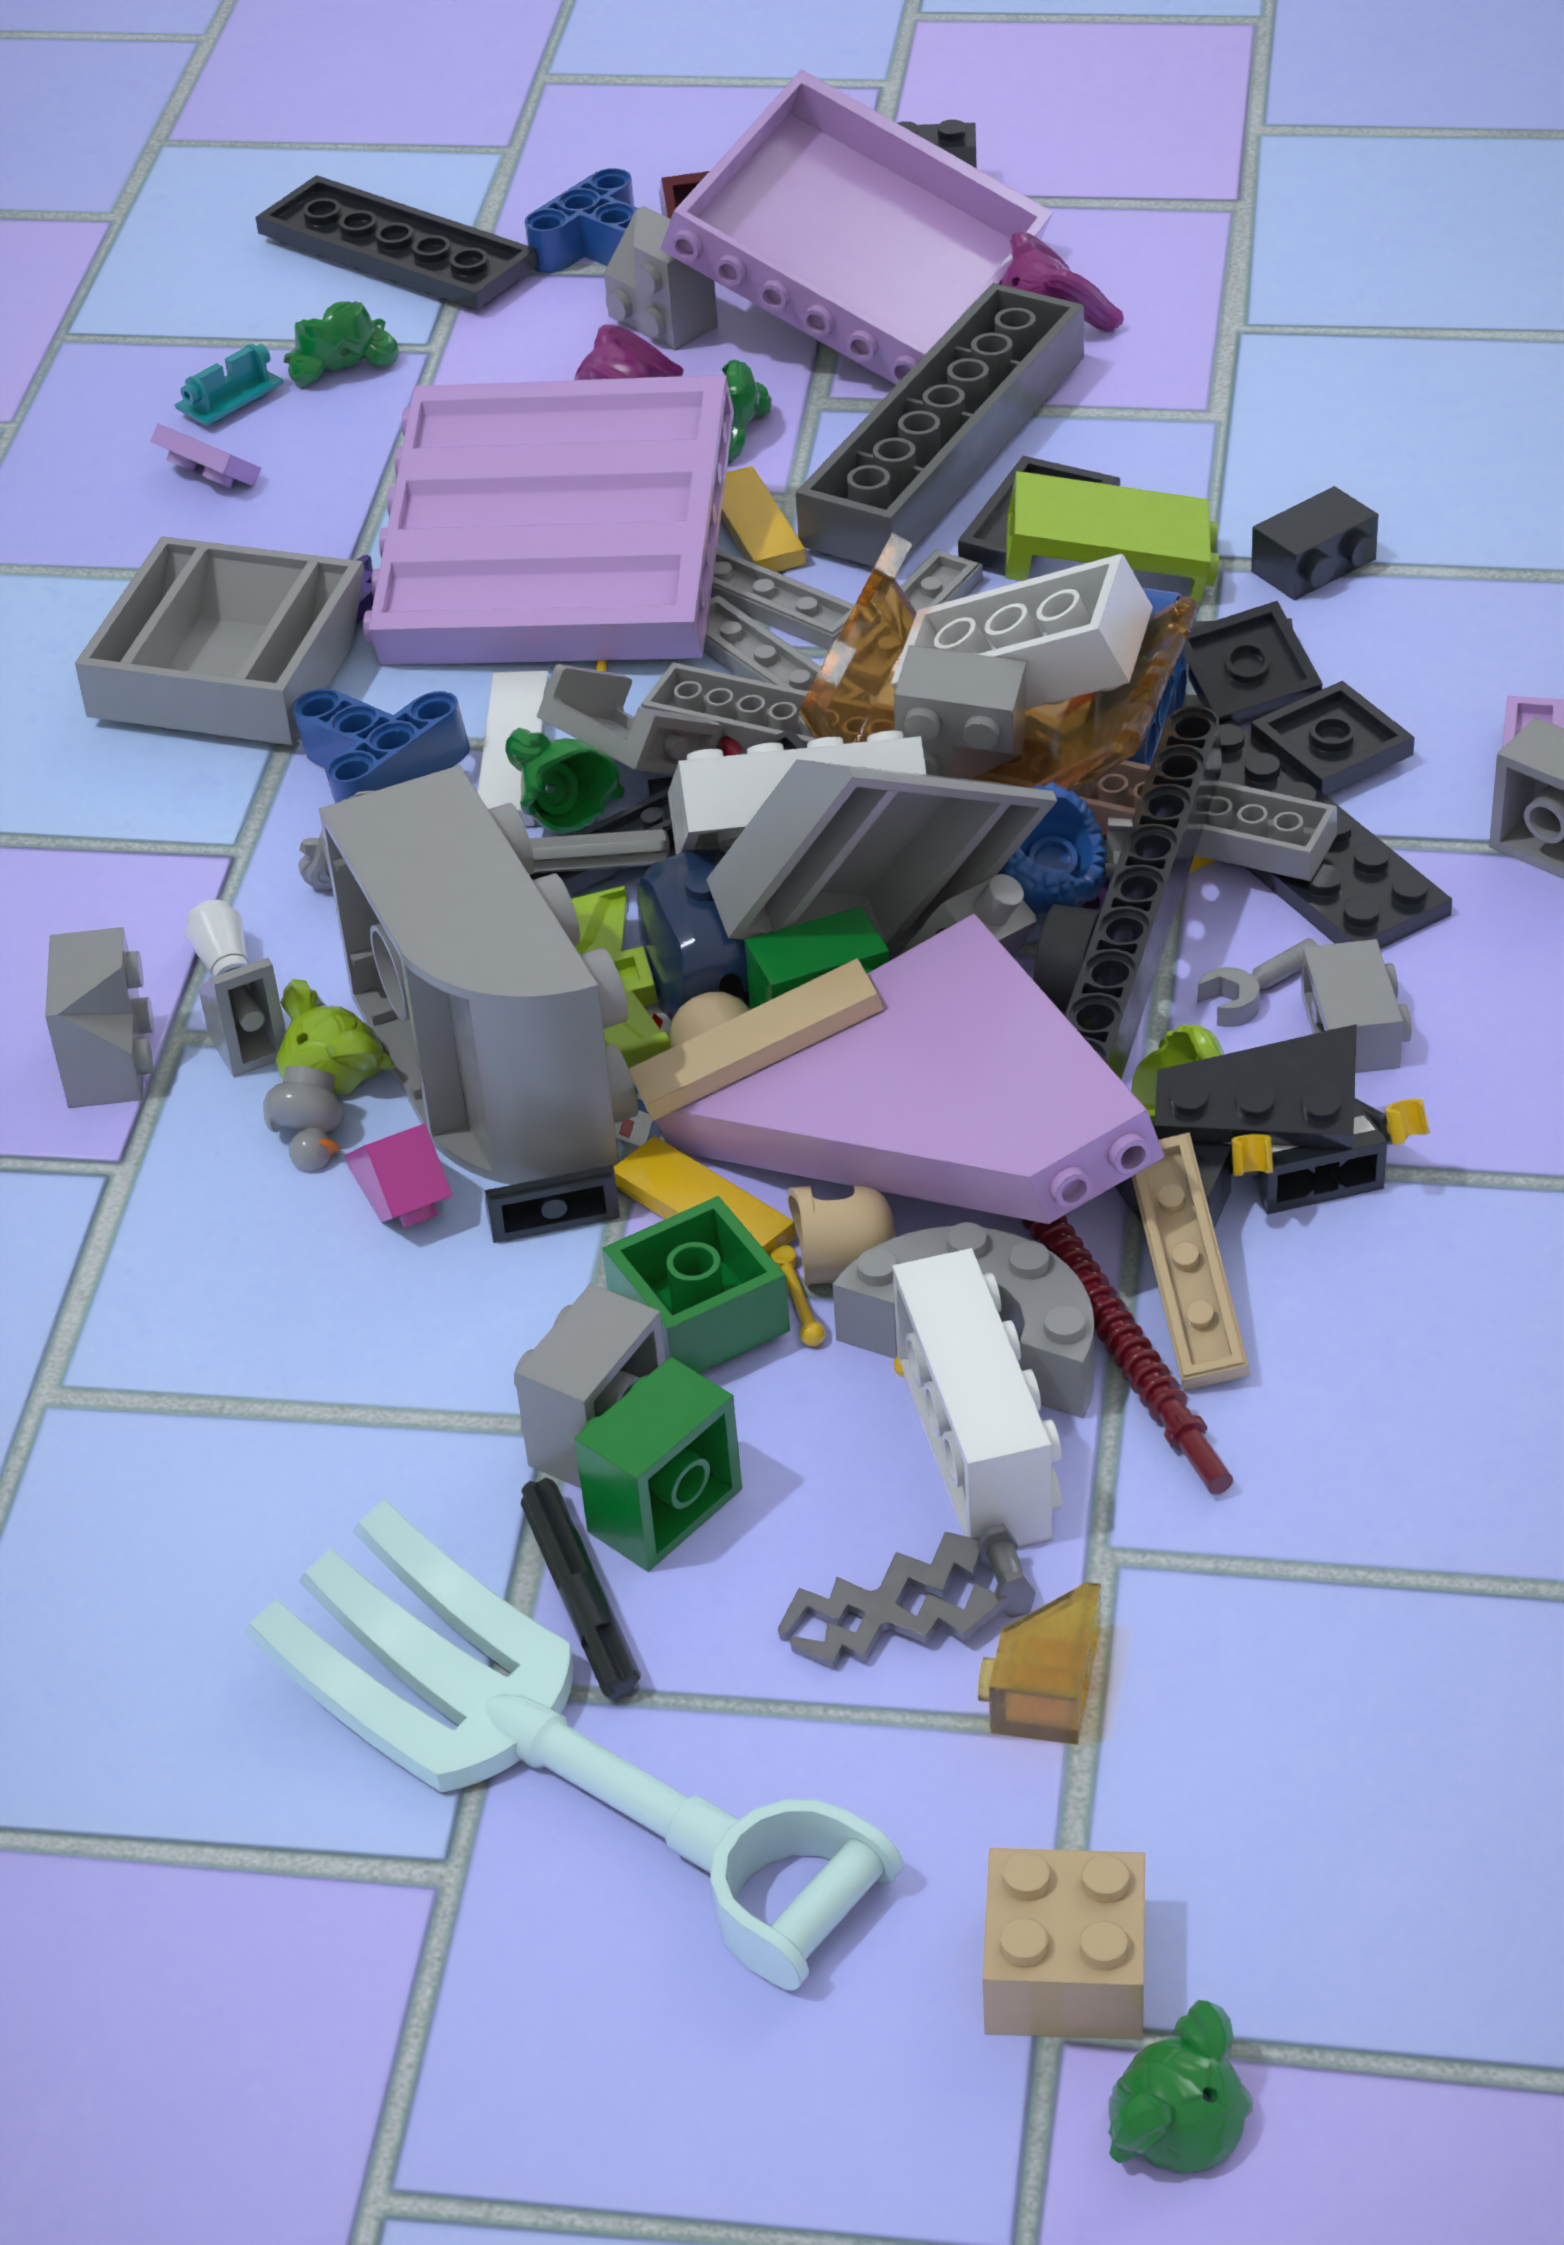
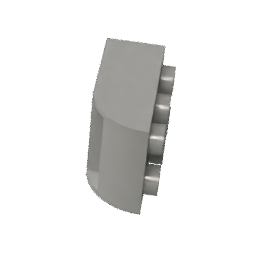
(478, 980)

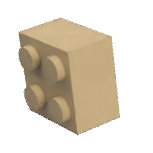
(1064, 1943)

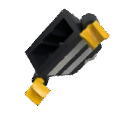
(1312, 1175)

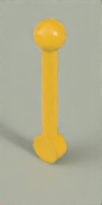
(812, 1332)

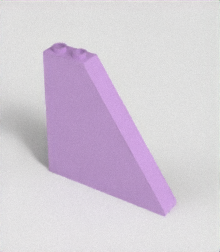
(945, 1096)

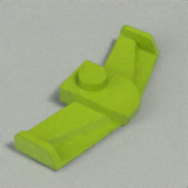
(603, 924)

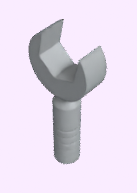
(1116, 835)
(1245, 987)

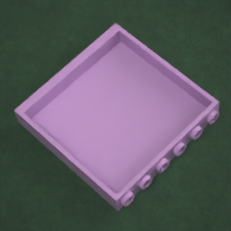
(850, 227)

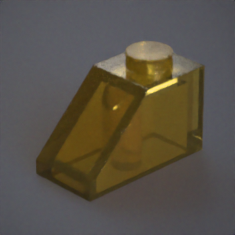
(1044, 1669)

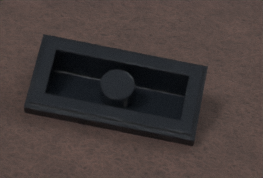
(552, 1203)

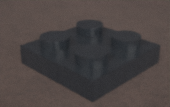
(1249, 664)
(1334, 737)

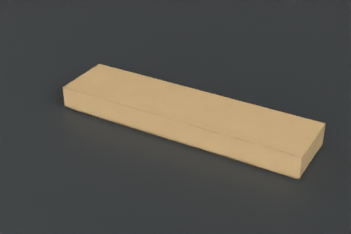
(755, 1039)
(1189, 1268)

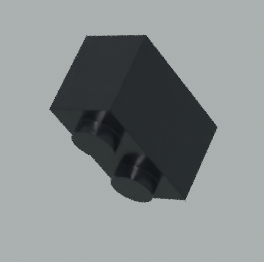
(1314, 542)

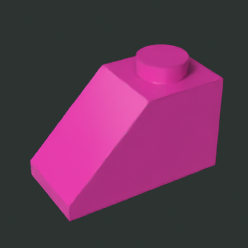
(401, 1176)

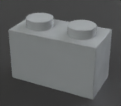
(1354, 986)

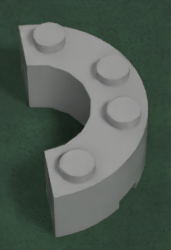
(1035, 1293)

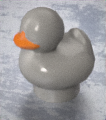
(307, 1105)

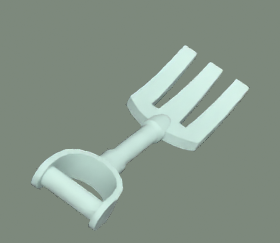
(522, 1720)

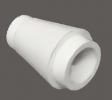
(217, 936)

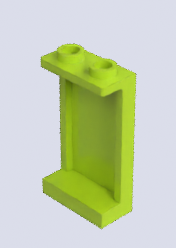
(1103, 520)

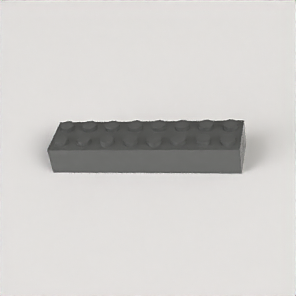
(941, 424)

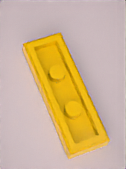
(758, 523)
(674, 1182)

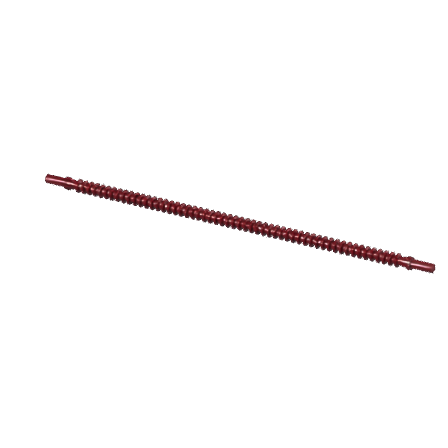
(1122, 1336)

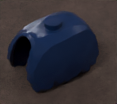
(684, 929)

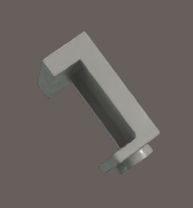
(591, 709)

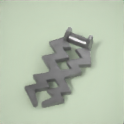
(882, 1609)

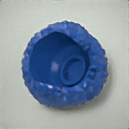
(1061, 857)

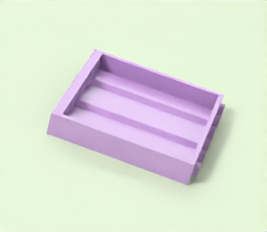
(553, 522)

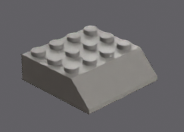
(221, 639)
(871, 841)

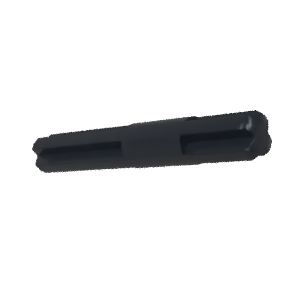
(580, 1589)

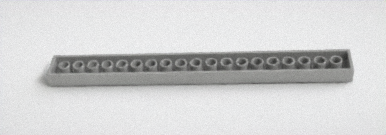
(1241, 827)

